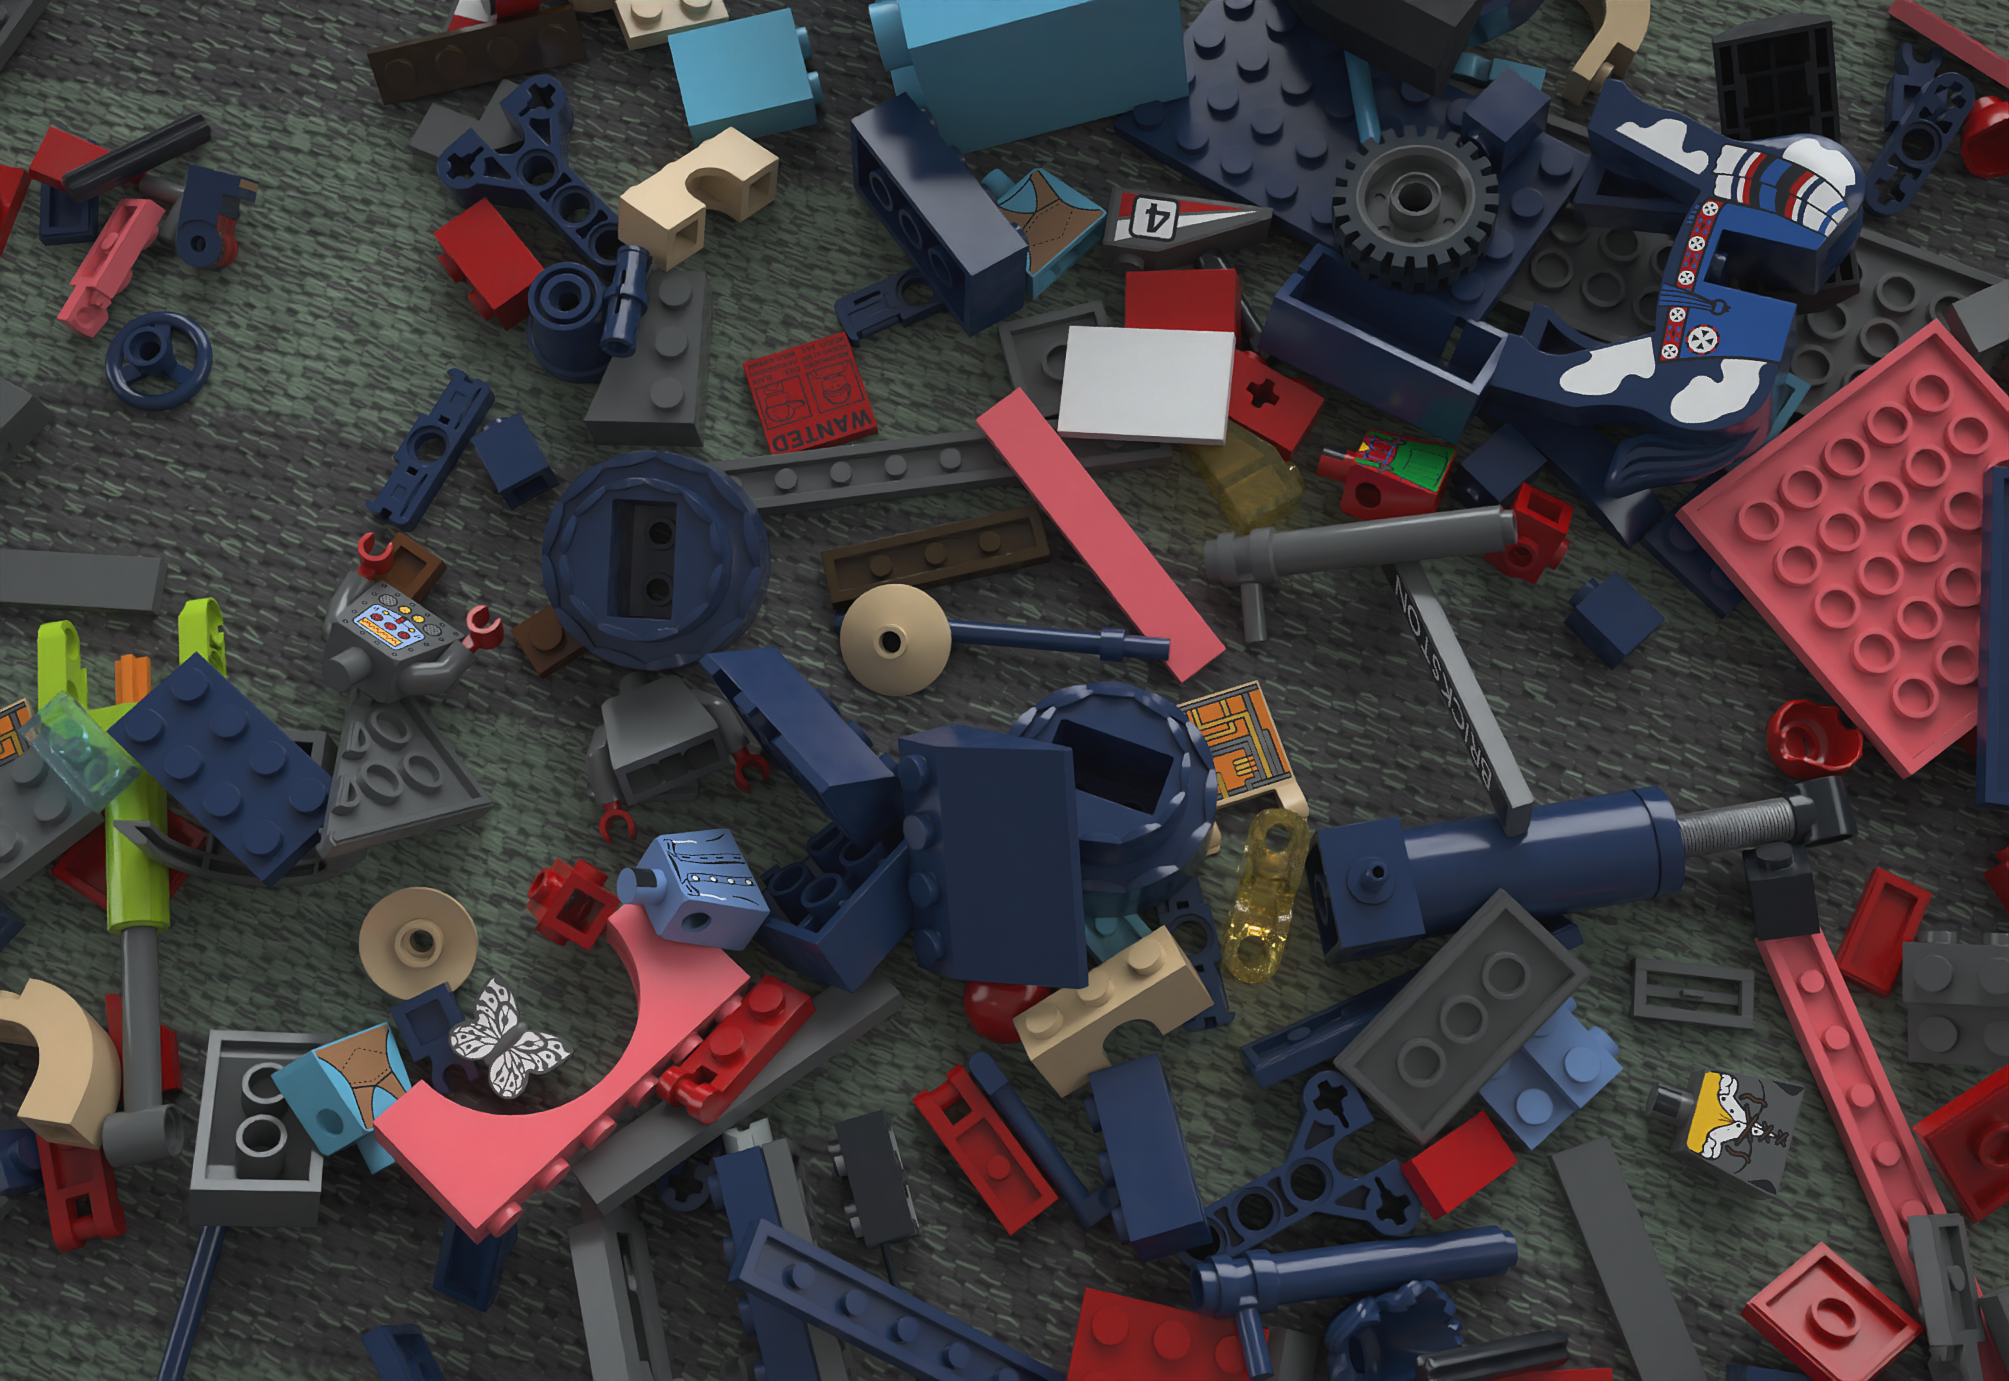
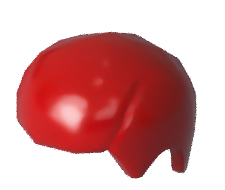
(1831, 745)
(994, 1005)

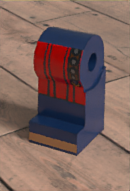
(210, 216)

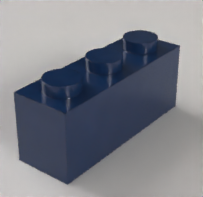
(1146, 1159)

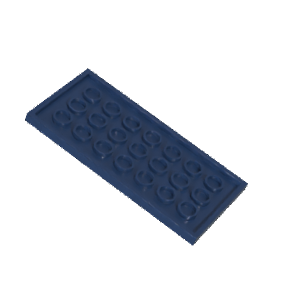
(1278, 120)

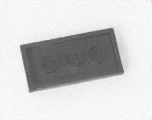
(1462, 1017)

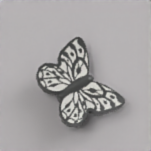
(506, 1042)

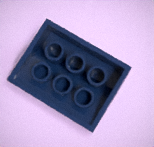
(993, 857)

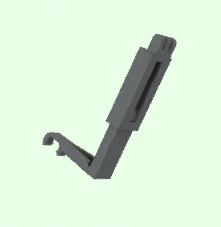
(618, 1295)

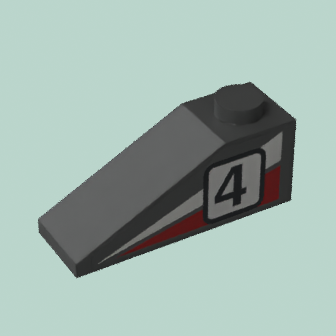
(1173, 230)

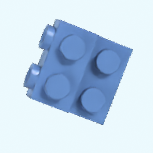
(1550, 1077)

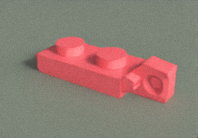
(109, 264)

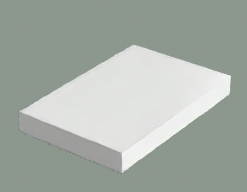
(1147, 385)

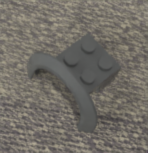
(220, 863)

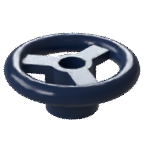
(144, 339)

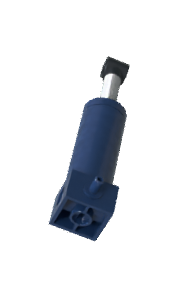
(1390, 886)

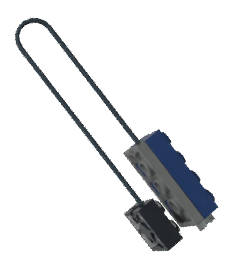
(771, 1183)

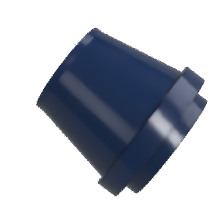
(568, 340)

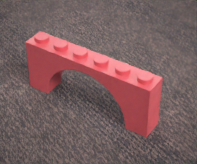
(490, 1163)

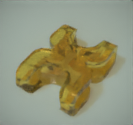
(1264, 894)

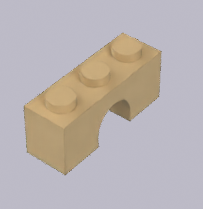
(670, 207)
(1141, 982)

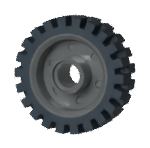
(1422, 172)

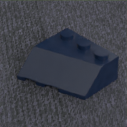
(810, 741)
(839, 906)

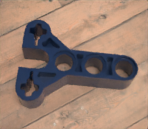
(508, 178)
(1338, 1195)

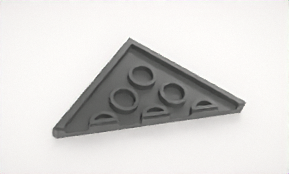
(394, 778)

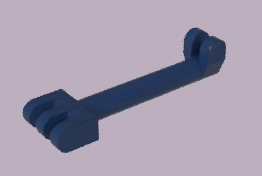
(1086, 1206)

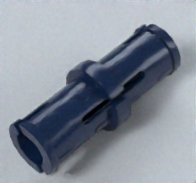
(626, 301)

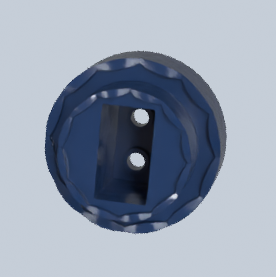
(605, 558)
(1139, 789)

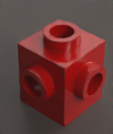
(1541, 535)
(584, 916)

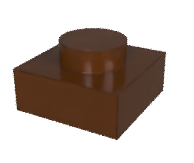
(413, 569)
(547, 642)

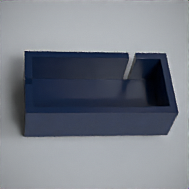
(1382, 344)

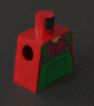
(1389, 475)

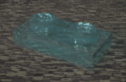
(80, 751)

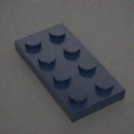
(229, 767)

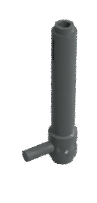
(1271, 554)

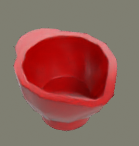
(1986, 138)

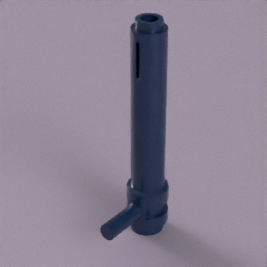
(1264, 1280)

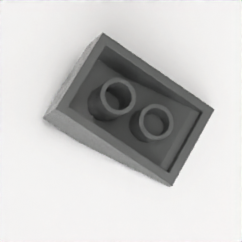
(250, 1148)

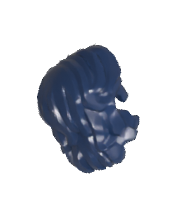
(1390, 1333)

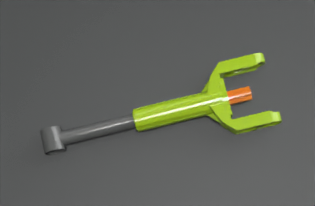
(135, 883)

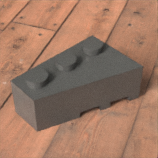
(663, 387)

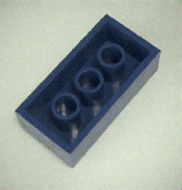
(939, 213)

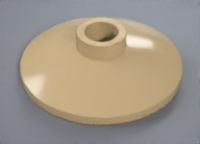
(922, 632)
(398, 961)

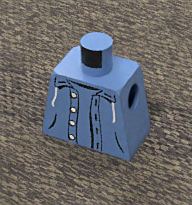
(696, 890)

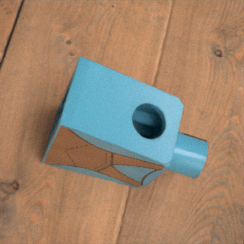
(1055, 219)
(344, 1089)

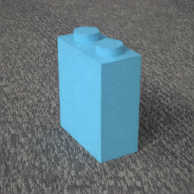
(746, 76)

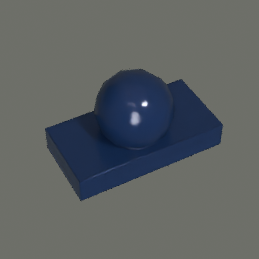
(472, 1270)

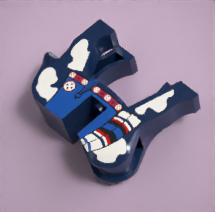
(1718, 356)

